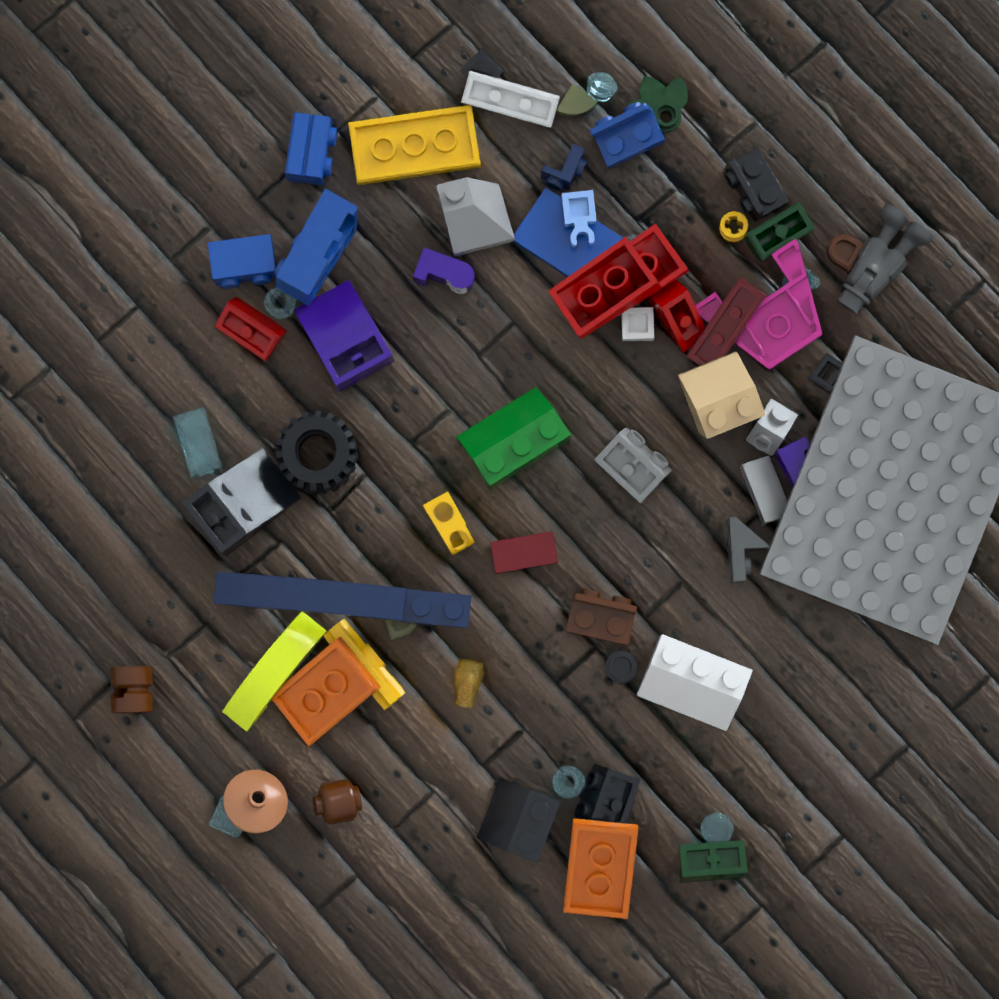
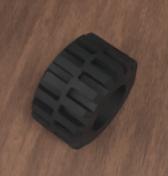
(305, 428)

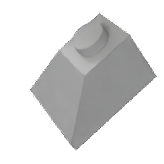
(474, 215)

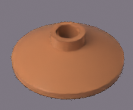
(253, 816)

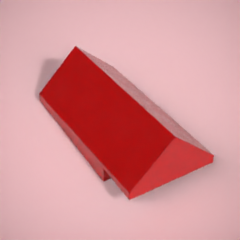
(617, 280)

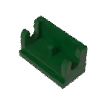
(712, 861)

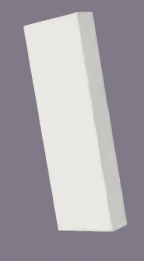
(510, 99)

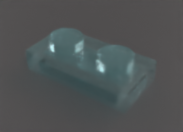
(197, 442)

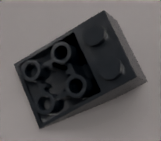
(242, 501)

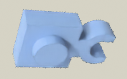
(579, 212)

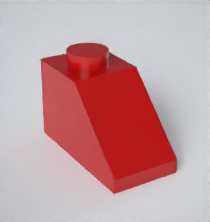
(678, 314)

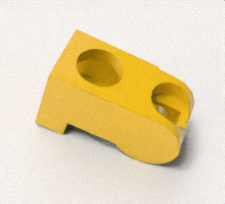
(449, 523)

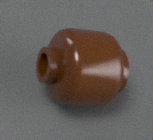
(337, 801)

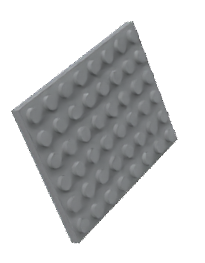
(891, 492)

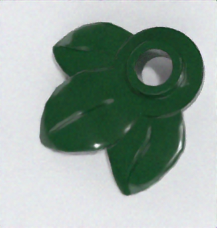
(664, 100)

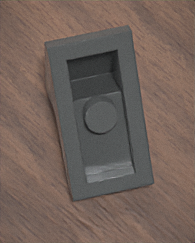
(741, 539)

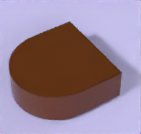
(843, 251)

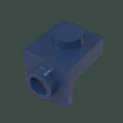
(573, 167)

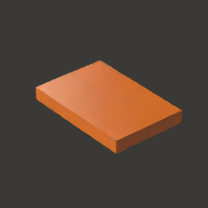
(325, 691)
(600, 868)

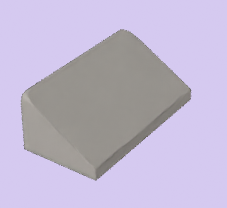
(764, 489)

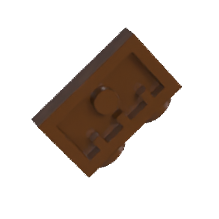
(601, 617)

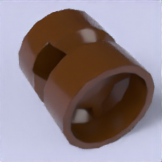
(132, 689)

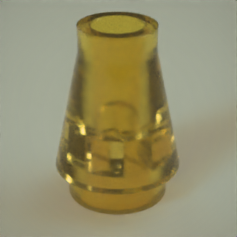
(468, 678)

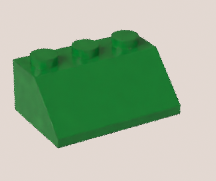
(514, 437)

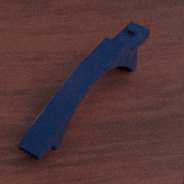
(343, 598)

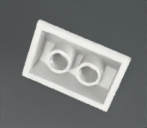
(694, 682)

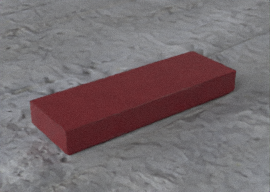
(727, 323)

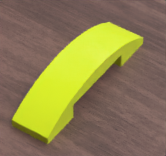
(273, 670)

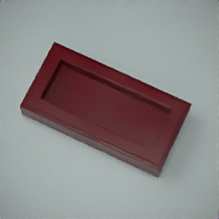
(524, 552)

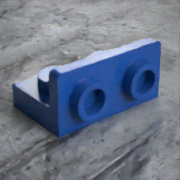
(627, 134)

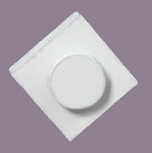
(638, 324)

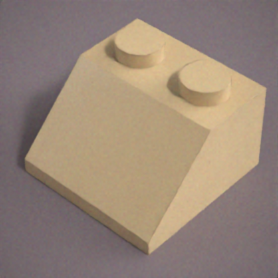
(721, 395)

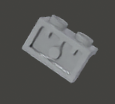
(633, 464)

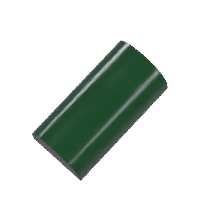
(778, 231)

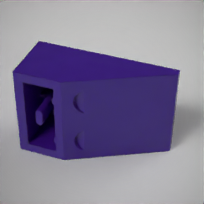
(344, 335)

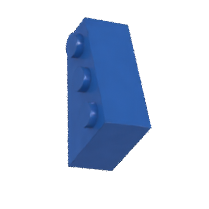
(317, 247)

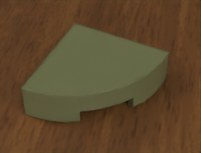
(576, 103)

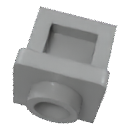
(771, 428)

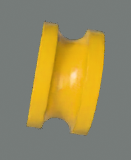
(740, 220)

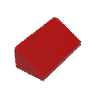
(250, 328)

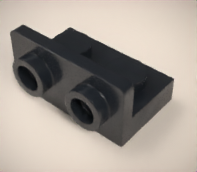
(755, 184)
(607, 795)

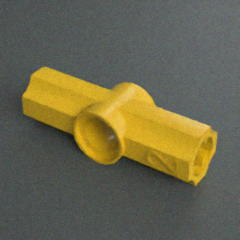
(390, 688)

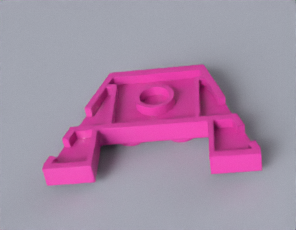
(783, 320)

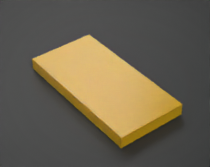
(414, 145)

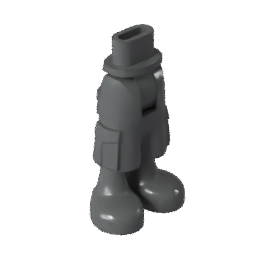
(878, 263)

